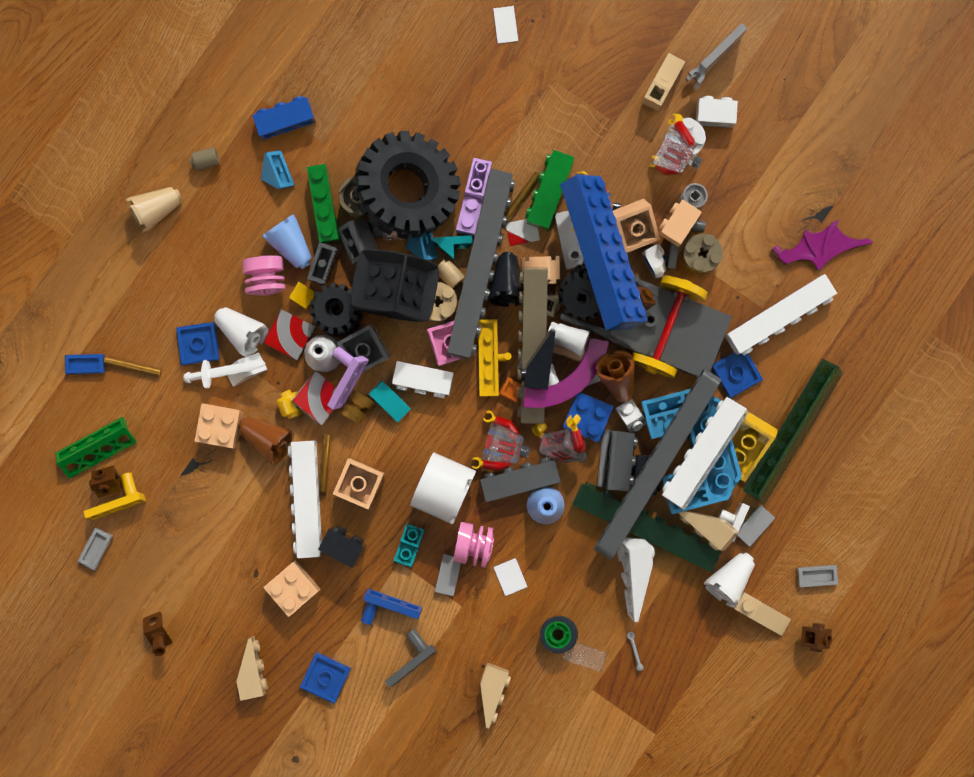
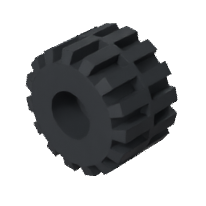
(578, 294)
(327, 302)

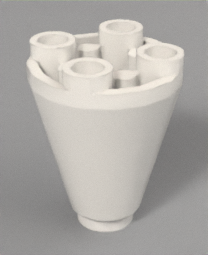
(325, 361)

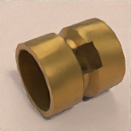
(357, 407)

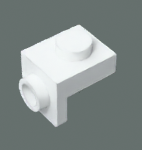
(631, 416)

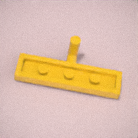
(489, 358)

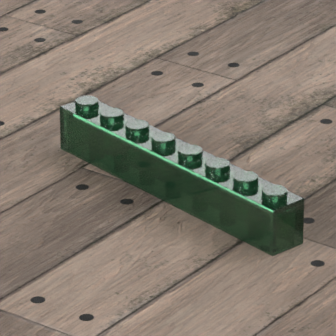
(793, 431)
(648, 528)

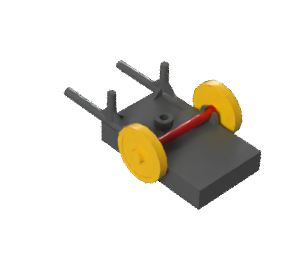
(682, 333)

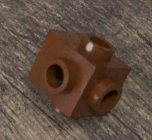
(105, 481)
(816, 637)

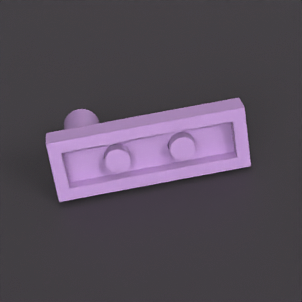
(355, 368)

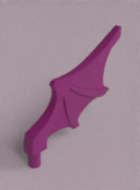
(819, 246)

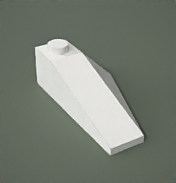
(637, 565)

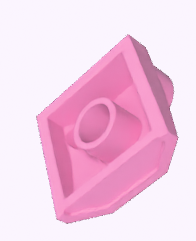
(440, 339)

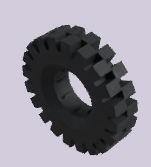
(425, 161)

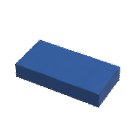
(85, 364)

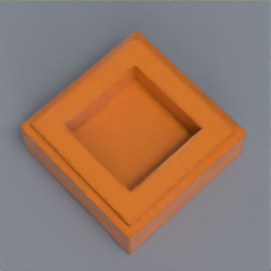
(510, 389)

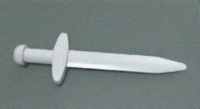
(207, 373)

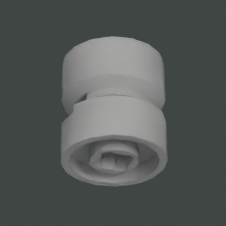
(695, 195)

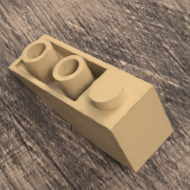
(663, 82)
(715, 529)
(250, 676)
(492, 685)

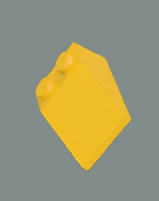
(751, 443)

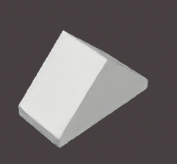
(238, 378)

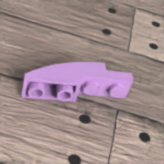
(474, 197)

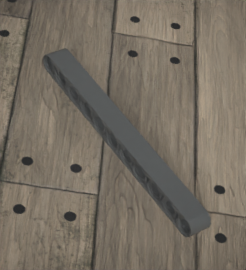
(657, 464)

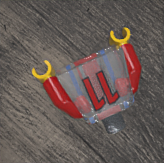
(676, 149)
(564, 444)
(502, 445)

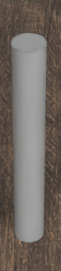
(603, 458)

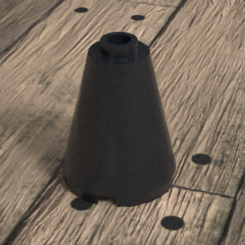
(506, 281)

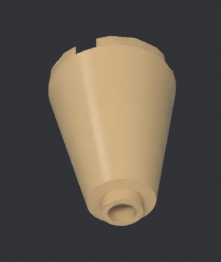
(153, 206)

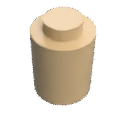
(450, 274)

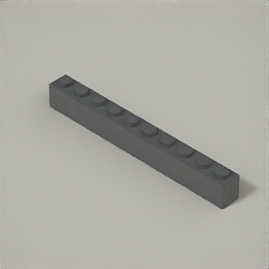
(479, 265)

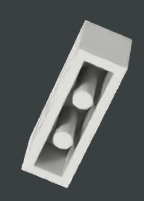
(422, 379)

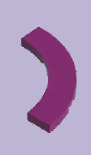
(572, 383)

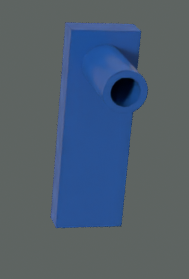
(377, 599)

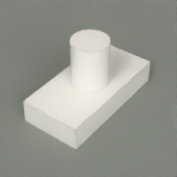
(735, 519)

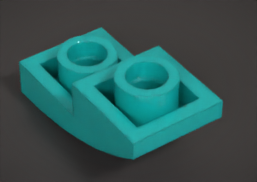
(389, 401)
(409, 545)

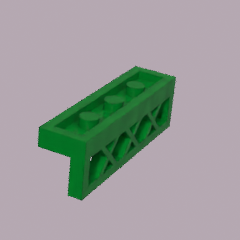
(92, 445)

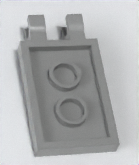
(699, 72)

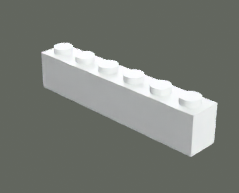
(780, 315)
(705, 453)
(306, 499)

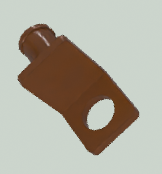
(156, 634)

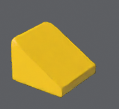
(302, 295)

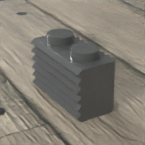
(323, 264)

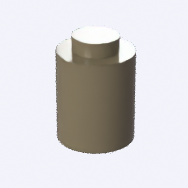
(205, 159)

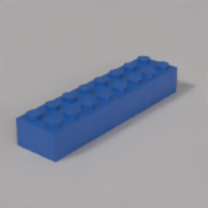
(603, 252)

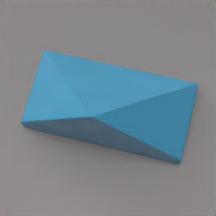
(276, 171)
(423, 246)

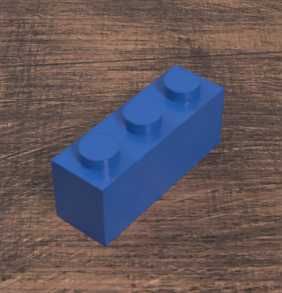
(283, 118)

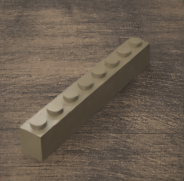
(534, 329)

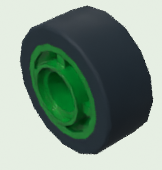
(548, 638)

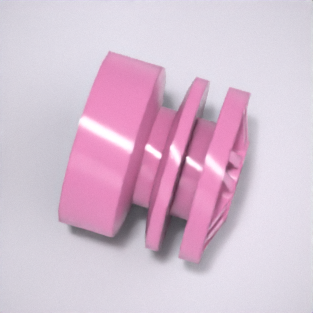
(263, 275)
(473, 544)

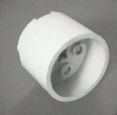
(442, 488)

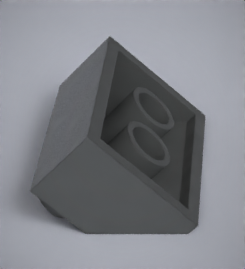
(620, 461)

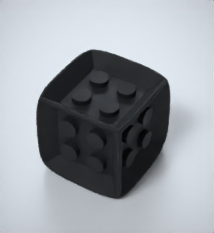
(394, 285)

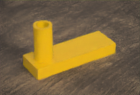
(132, 498)

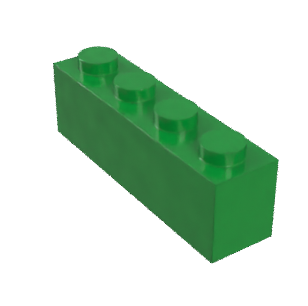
(550, 191)
(323, 204)

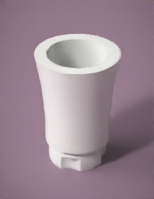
(570, 337)

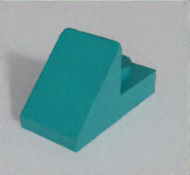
(447, 244)

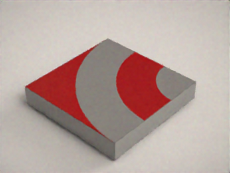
(289, 334)
(314, 398)

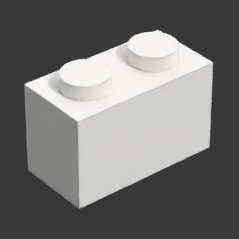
(716, 112)

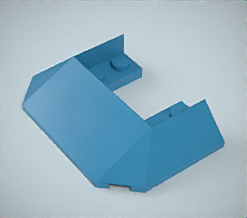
(726, 471)

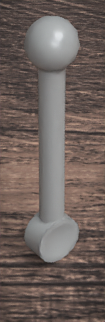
(630, 635)

